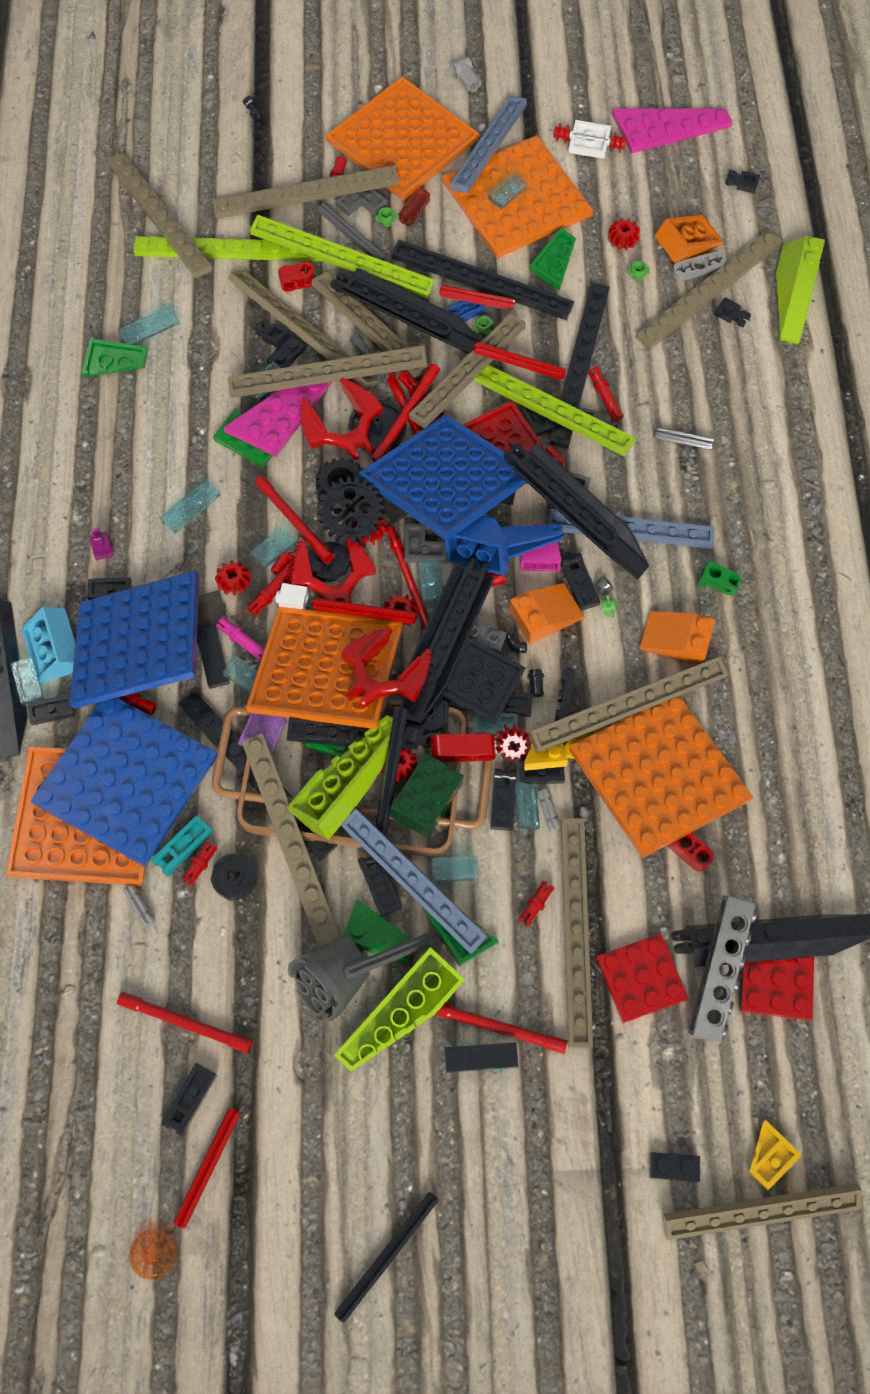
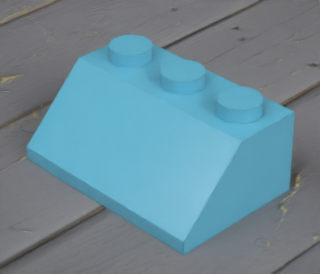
(50, 643)

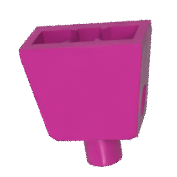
(542, 559)

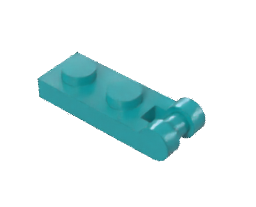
(182, 845)

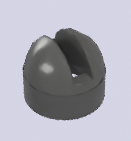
(605, 585)

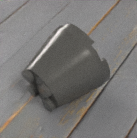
(322, 978)

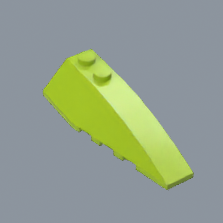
(795, 284)
(340, 787)
(403, 1009)

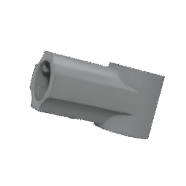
(463, 70)

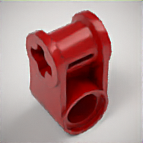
(294, 276)

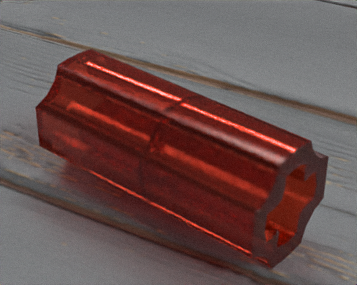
(414, 207)

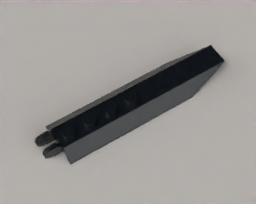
(407, 308)
(578, 506)
(448, 633)
(12, 713)
(782, 937)

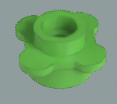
(386, 216)
(638, 270)
(483, 321)
(608, 605)

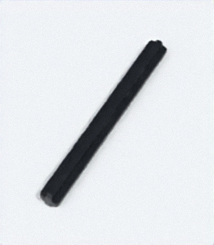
(391, 768)
(386, 1257)

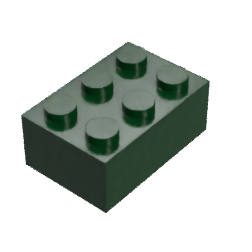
(426, 795)

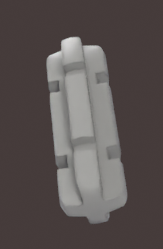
(548, 810)
(139, 905)

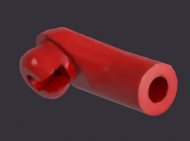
(556, 455)
(281, 562)

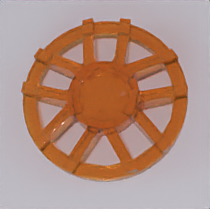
(153, 1254)

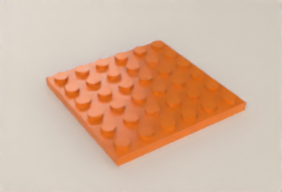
(405, 131)
(537, 212)
(305, 669)
(660, 775)
(55, 850)

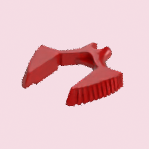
(365, 406)
(301, 573)
(363, 651)

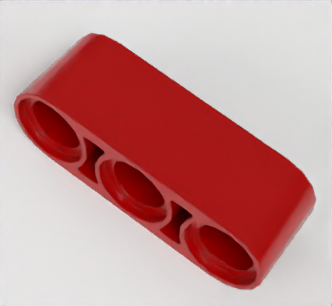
(463, 747)
(689, 854)

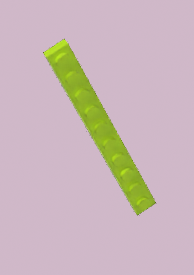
(222, 249)
(341, 256)
(556, 410)

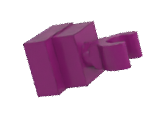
(100, 544)

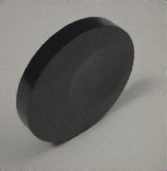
(380, 425)

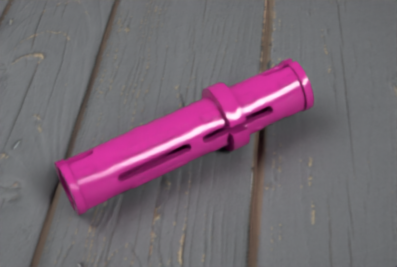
(237, 634)

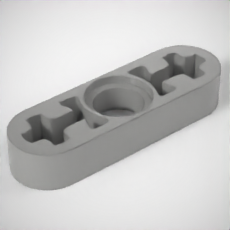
(693, 272)

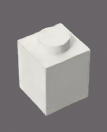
(292, 596)

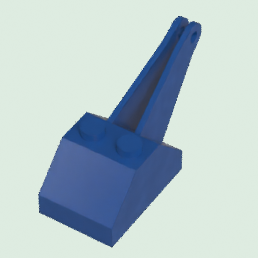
(497, 544)

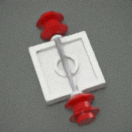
(589, 138)

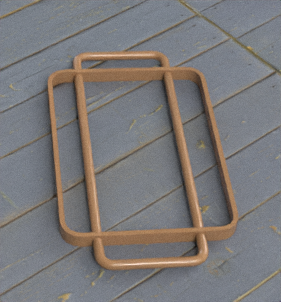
(244, 796)

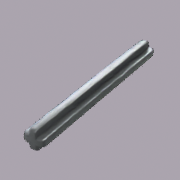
(350, 232)
(391, 954)

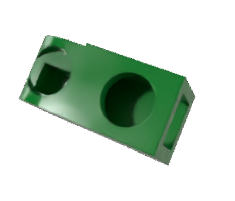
(720, 578)

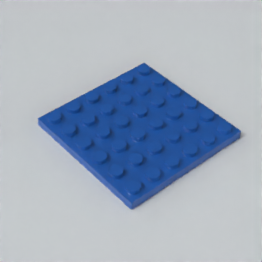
(444, 477)
(136, 640)
(125, 779)

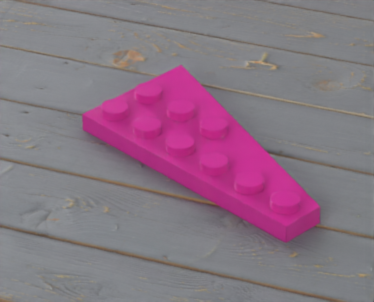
(663, 126)
(275, 419)

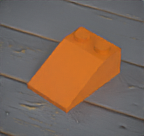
(687, 237)
(544, 611)
(678, 636)

